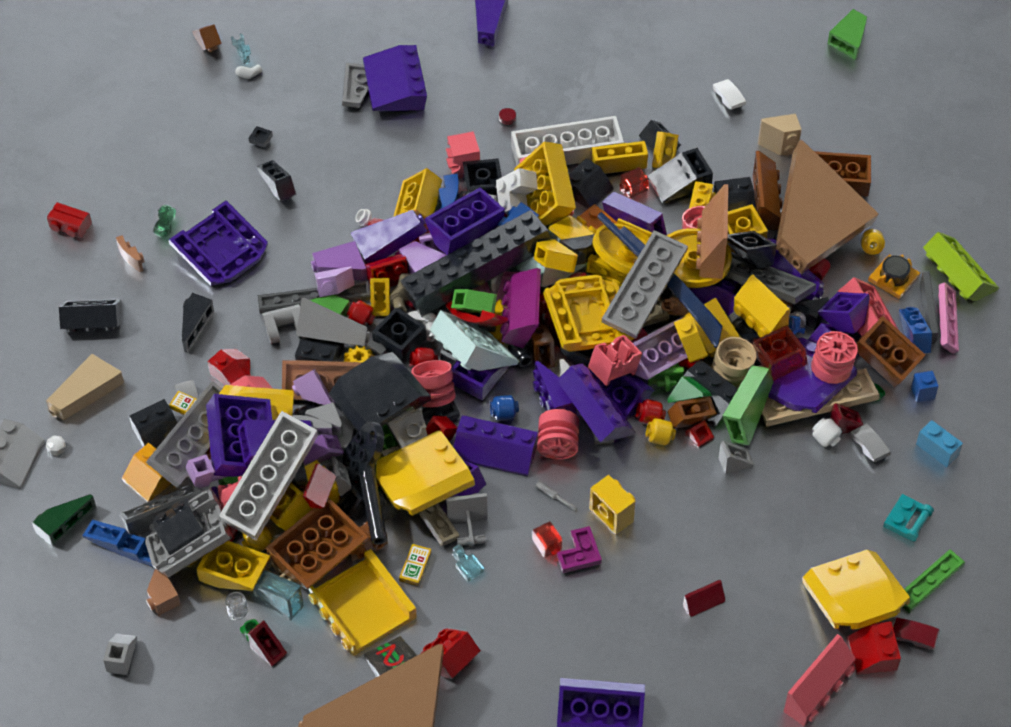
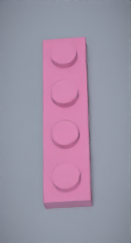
(948, 318)

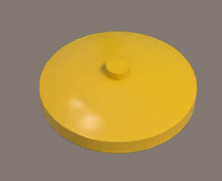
(615, 251)
(687, 268)

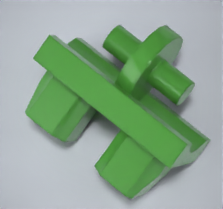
(668, 377)

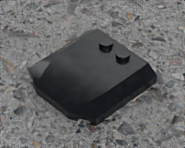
(377, 391)

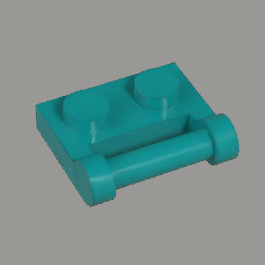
(903, 513)

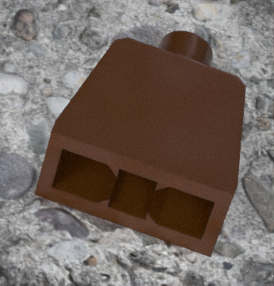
(542, 339)

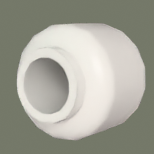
(827, 432)

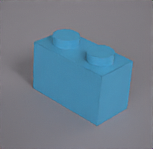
(939, 443)

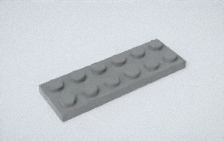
(644, 284)
(185, 441)

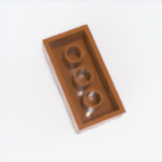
(852, 168)

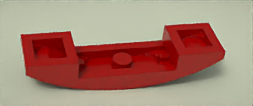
(486, 319)

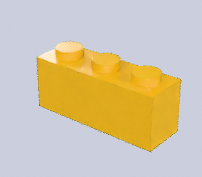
(620, 156)

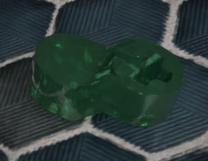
(163, 227)

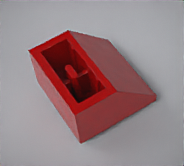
(388, 268)
(458, 650)

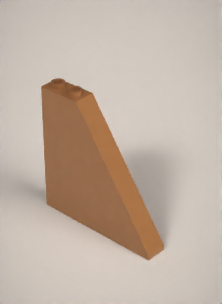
(818, 211)
(395, 699)

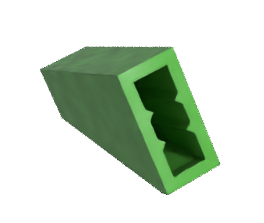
(747, 405)

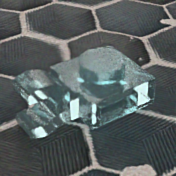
(242, 49)
(467, 565)

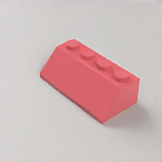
(876, 306)
(820, 681)

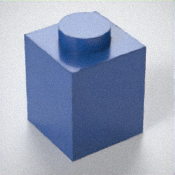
(924, 386)

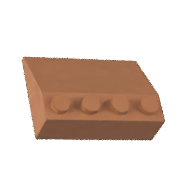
(713, 236)

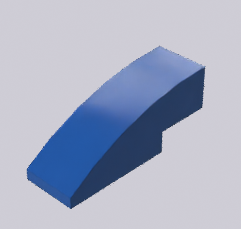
(450, 191)

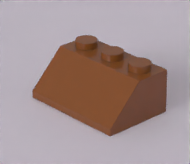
(889, 351)

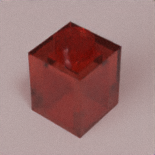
(634, 182)
(547, 539)

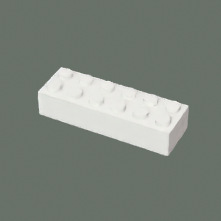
(576, 138)
(268, 475)

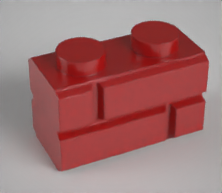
(69, 220)

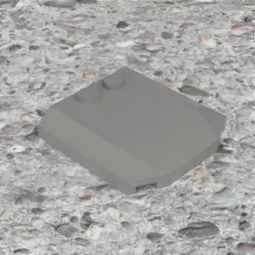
(215, 535)

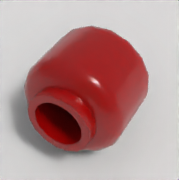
(361, 313)
(421, 355)
(650, 410)

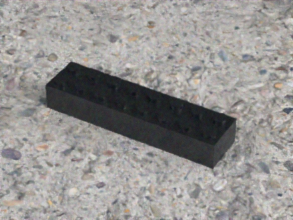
(475, 263)

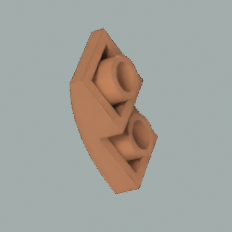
(130, 254)

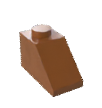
(207, 37)
(691, 412)

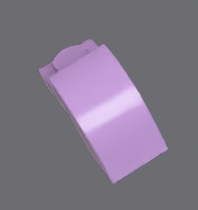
(201, 471)

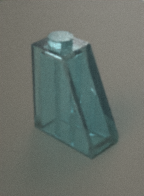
(279, 594)

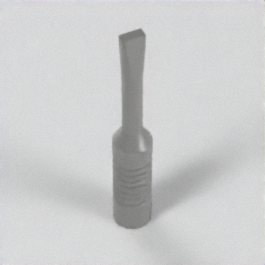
(553, 494)

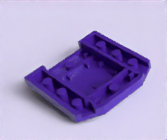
(221, 245)
(802, 388)

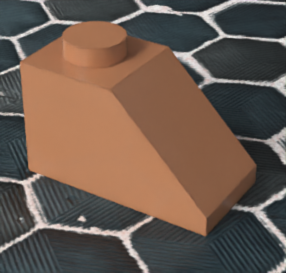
(161, 594)

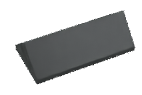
(138, 519)

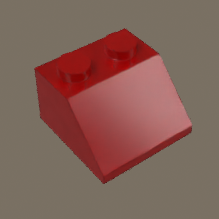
(875, 649)

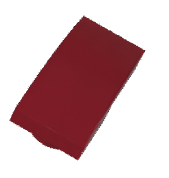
(916, 632)

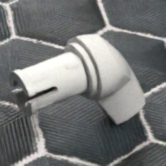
(427, 320)

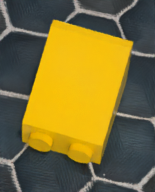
(727, 330)

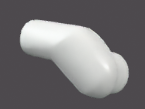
(248, 73)

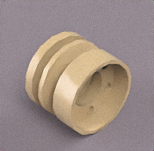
(734, 359)

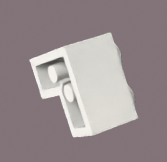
(514, 188)

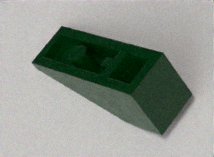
(60, 519)

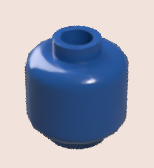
(504, 408)

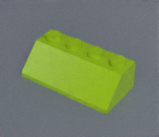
(959, 267)

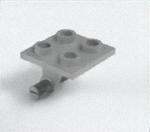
(468, 509)

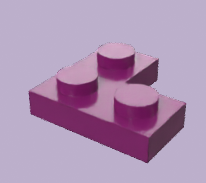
(583, 555)

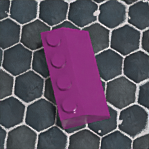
(521, 307)

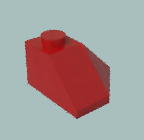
(229, 366)

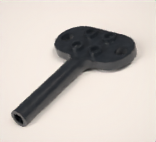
(360, 460)

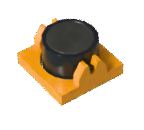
(894, 275)

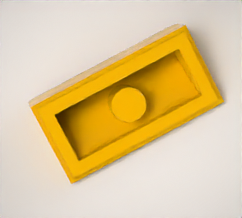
(664, 148)

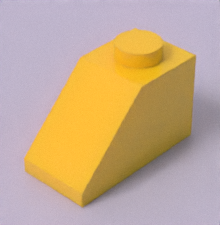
(690, 339)

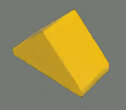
(380, 296)

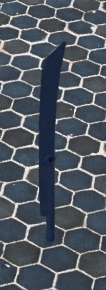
(697, 309)

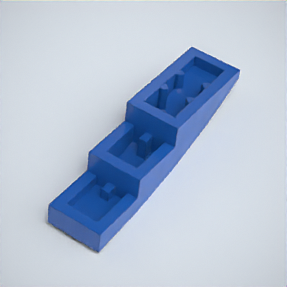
(118, 541)

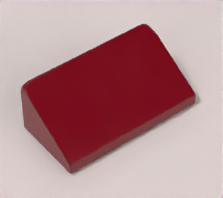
(704, 598)

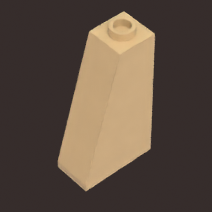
(83, 387)

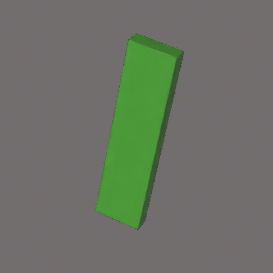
(932, 579)

